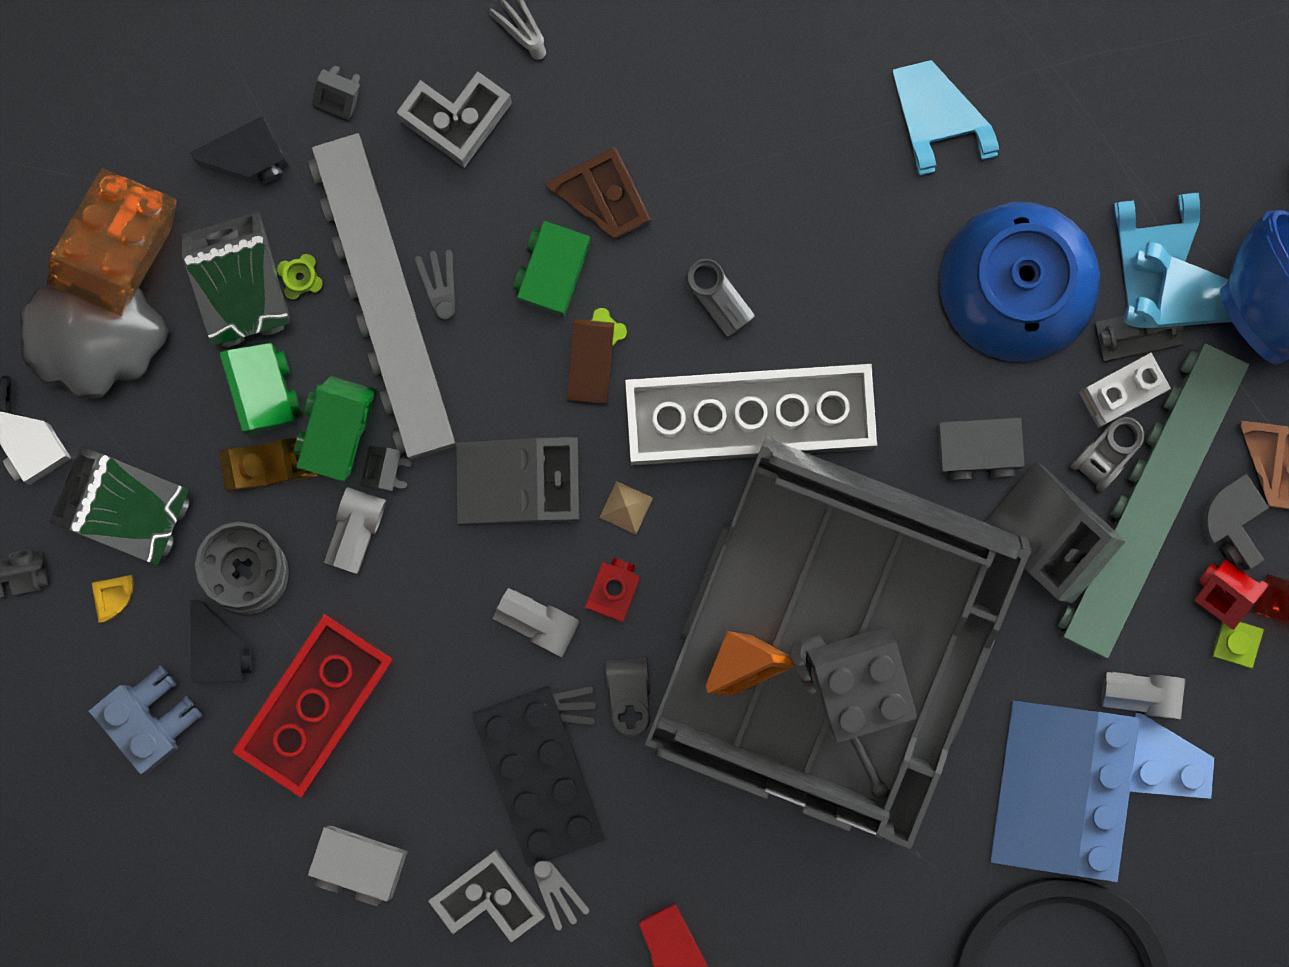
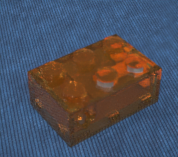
(111, 242)

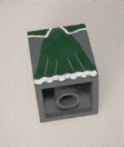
(235, 280)
(120, 506)

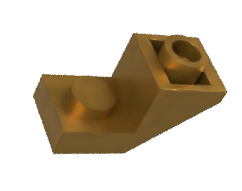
(261, 465)

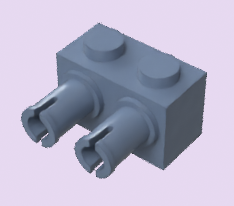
(134, 730)

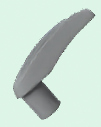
(526, 33)
(549, 882)

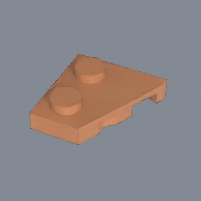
(1270, 455)

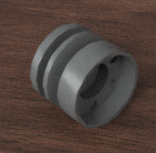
(236, 545)

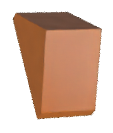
(745, 663)

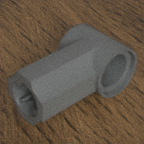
(721, 300)

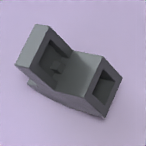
(1224, 519)

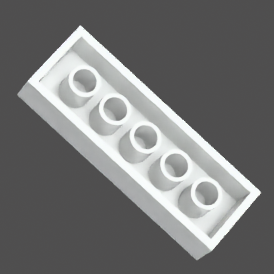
(735, 411)

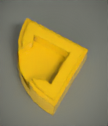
(112, 596)

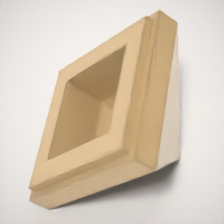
(626, 507)

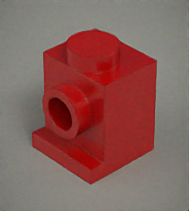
(1228, 593)
(613, 606)

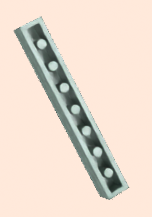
(1155, 497)

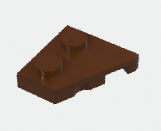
(603, 193)

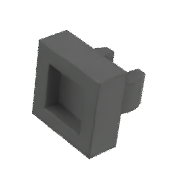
(336, 93)
(381, 468)

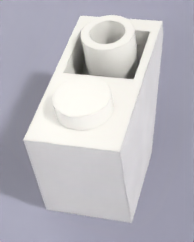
(30, 447)

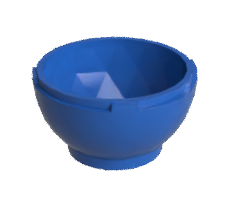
(1259, 287)
(992, 302)

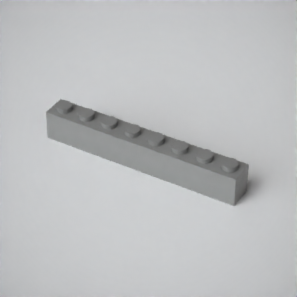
(383, 296)

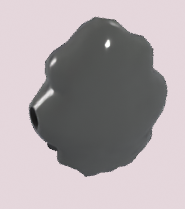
(87, 345)

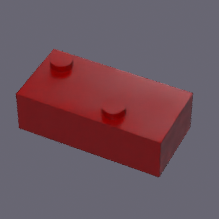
(312, 705)

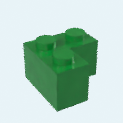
(338, 417)

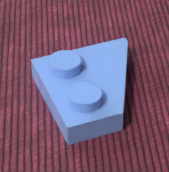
(1169, 763)

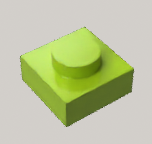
(1238, 645)

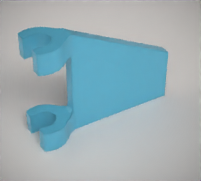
(938, 112)
(1173, 237)
(1186, 293)

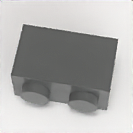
(980, 447)

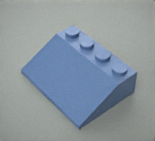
(1064, 790)

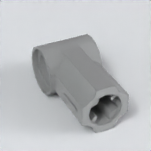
(357, 520)
(544, 625)
(1154, 695)

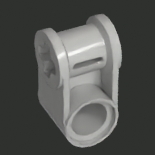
(1107, 454)

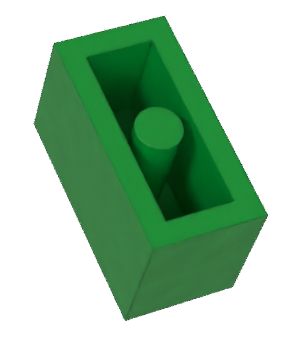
(552, 268)

